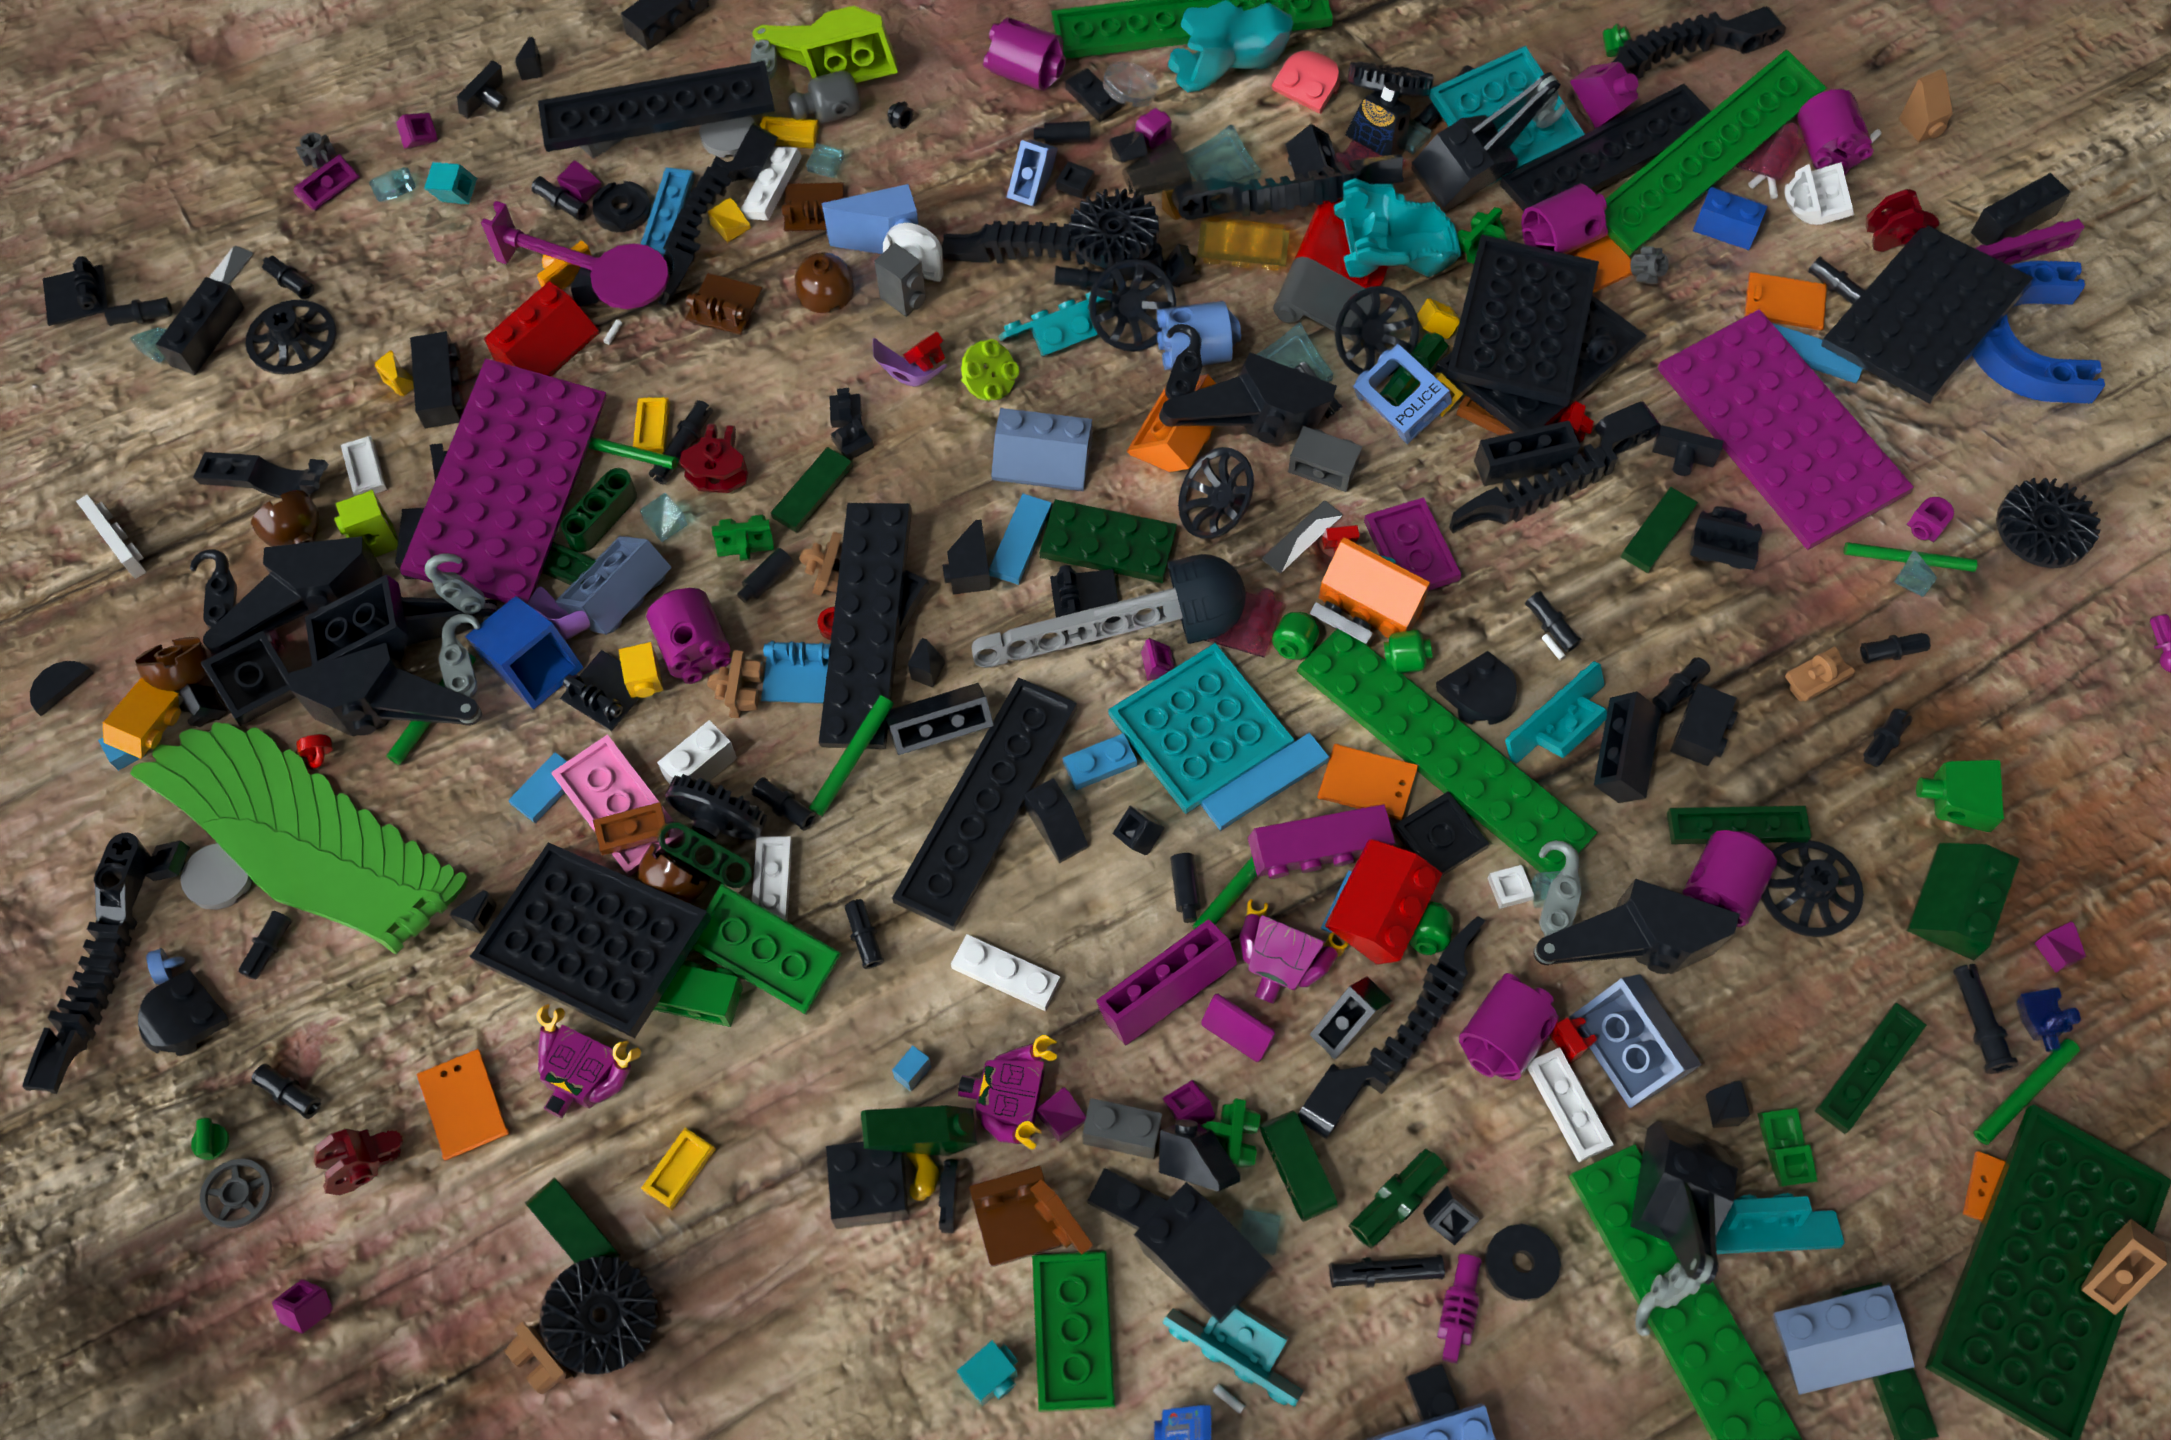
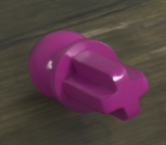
(2162, 630)

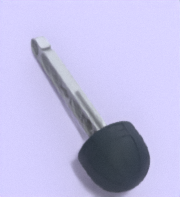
(1204, 595)

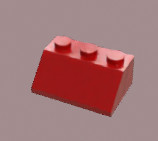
(542, 332)
(1383, 901)

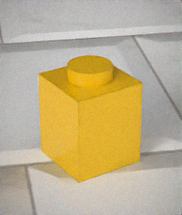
(641, 670)

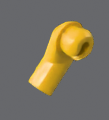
(926, 1176)

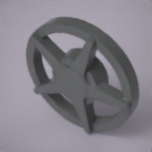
(235, 1193)

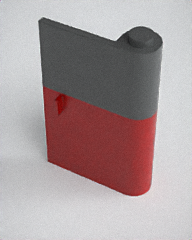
(1318, 276)

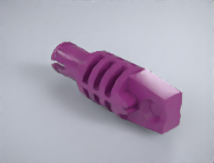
(1460, 1308)

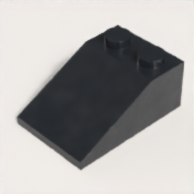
(1202, 1252)

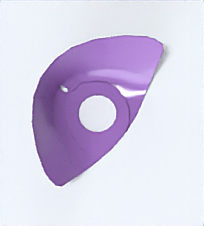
(899, 367)
(566, 624)

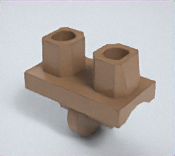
(814, 559)
(1818, 675)
(737, 696)
(530, 1344)

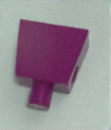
(1605, 90)

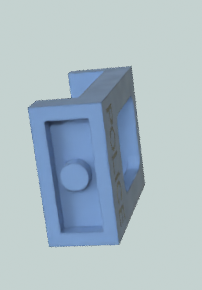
(1418, 408)

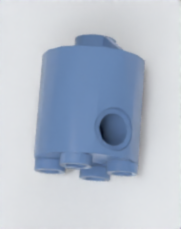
(1213, 322)

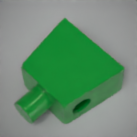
(1966, 793)

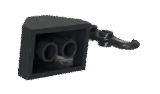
(1263, 398)
(298, 583)

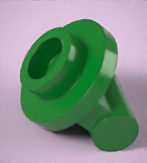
(1614, 38)
(209, 1139)

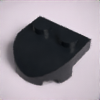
(1726, 538)
(1481, 690)
(179, 1015)

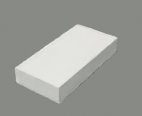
(363, 466)

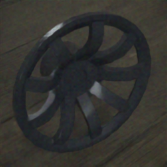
(1130, 303)
(288, 330)
(1373, 330)
(1223, 495)
(1815, 884)

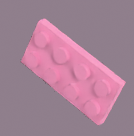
(606, 784)

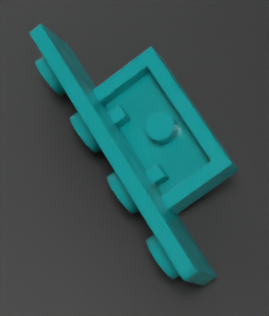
(1059, 329)
(1563, 719)
(1777, 1225)
(1244, 1345)

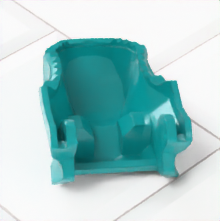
(1228, 40)
(1394, 231)

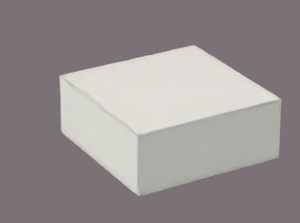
(1510, 886)

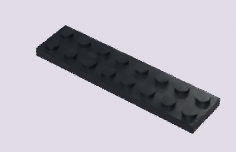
(655, 106)
(1608, 150)
(865, 620)
(984, 804)

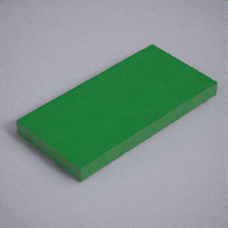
(766, 950)
(1073, 1332)

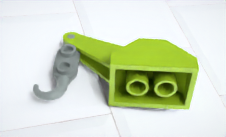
(838, 41)

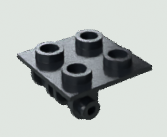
(75, 292)
(1082, 591)
(600, 691)

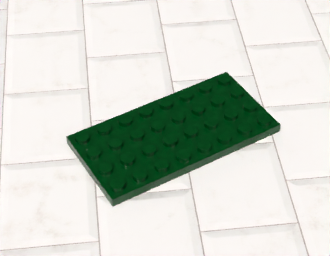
(2018, 1318)

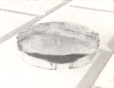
(1130, 83)

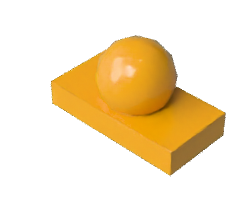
(559, 271)

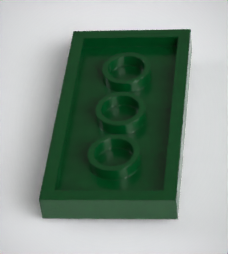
(1108, 540)

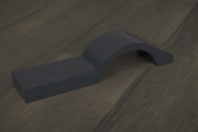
(257, 473)

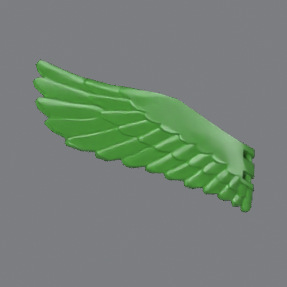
(299, 835)

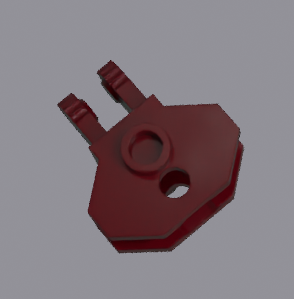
(1900, 220)
(716, 460)
(354, 1157)

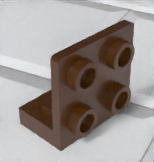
(1009, 1219)

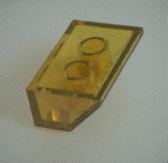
(1243, 242)

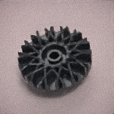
(1375, 76)
(1114, 228)
(2047, 524)
(715, 809)
(568, 1315)

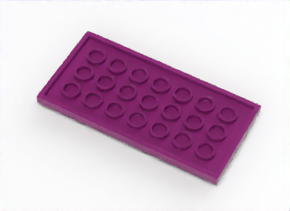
(1785, 429)
(506, 480)

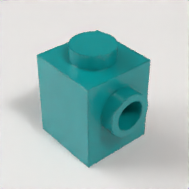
(450, 183)
(989, 1372)

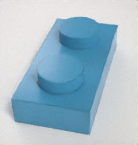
(1099, 761)

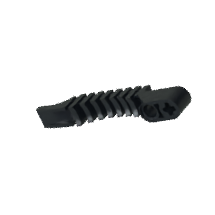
(1195, 201)
(1617, 433)
(1340, 1087)

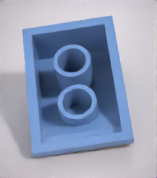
(866, 218)

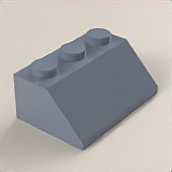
(1041, 449)
(615, 583)
(1636, 1040)
(1844, 1339)

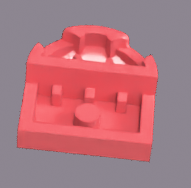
(1308, 79)

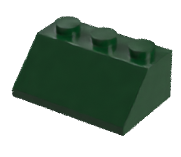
(1963, 897)

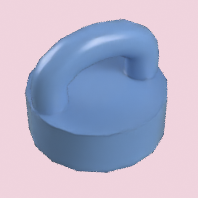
(161, 966)

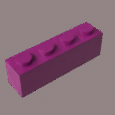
(1317, 841)
(1167, 982)

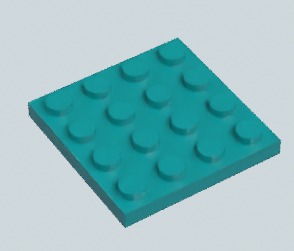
(1491, 88)
(1200, 727)

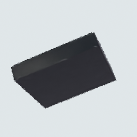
(1441, 834)

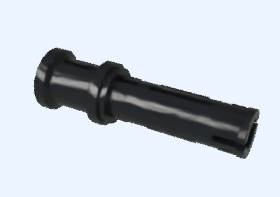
(1988, 1033)

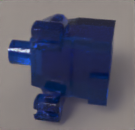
(2044, 1018)

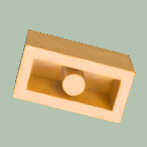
(141, 719)

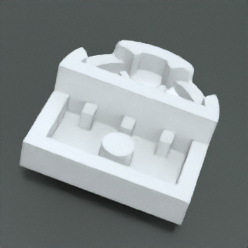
(1819, 195)

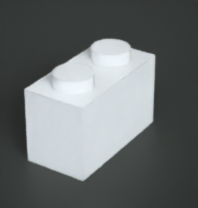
(699, 755)

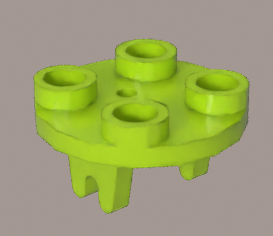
(997, 361)

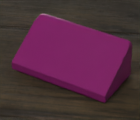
(326, 182)
(1238, 1028)

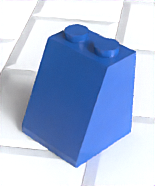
(525, 651)

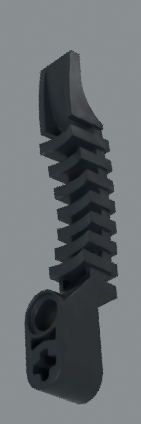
(1740, 33)
(1010, 237)
(681, 242)
(116, 890)

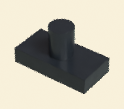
(482, 90)
(1687, 449)
(1124, 1199)
(1431, 1393)

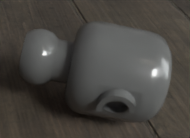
(828, 97)

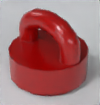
(314, 748)

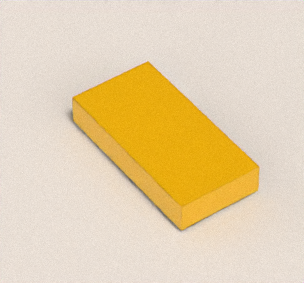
(792, 131)
(651, 424)
(678, 1168)

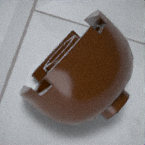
(823, 282)
(288, 521)
(173, 666)
(670, 875)

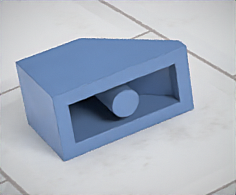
(1031, 171)

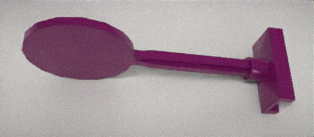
(621, 277)

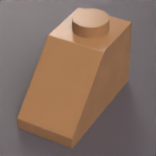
(1928, 107)
(2125, 1266)

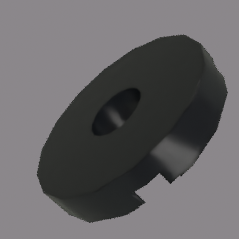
(621, 219)
(1540, 1251)

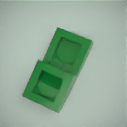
(1786, 1148)

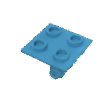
(795, 672)

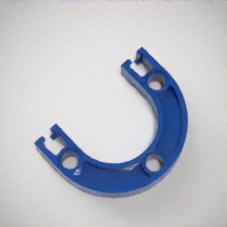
(2026, 371)

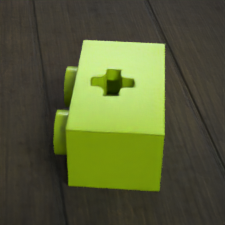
(366, 517)

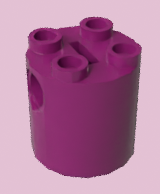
(1025, 54)
(1834, 130)
(1565, 220)
(688, 634)
(1732, 873)
(1508, 1028)

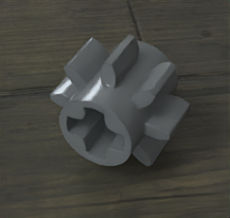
(315, 150)
(1649, 265)

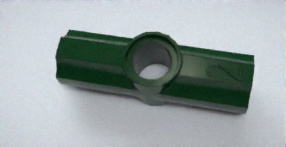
(1403, 383)
(1398, 1198)

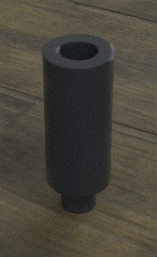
(1064, 132)
(765, 575)
(1185, 885)

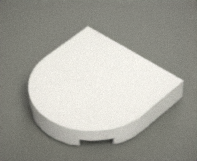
(921, 244)

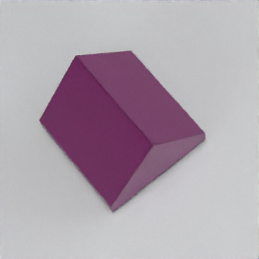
(1156, 659)

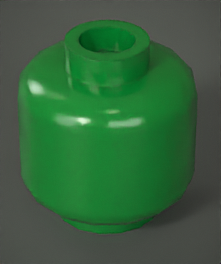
(1295, 635)
(1408, 651)
(1433, 930)

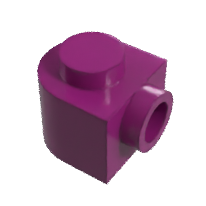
(1155, 127)
(1931, 518)

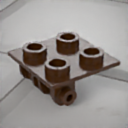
(804, 204)
(722, 303)

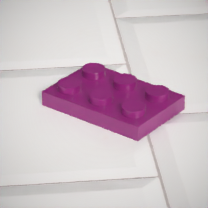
(1414, 541)

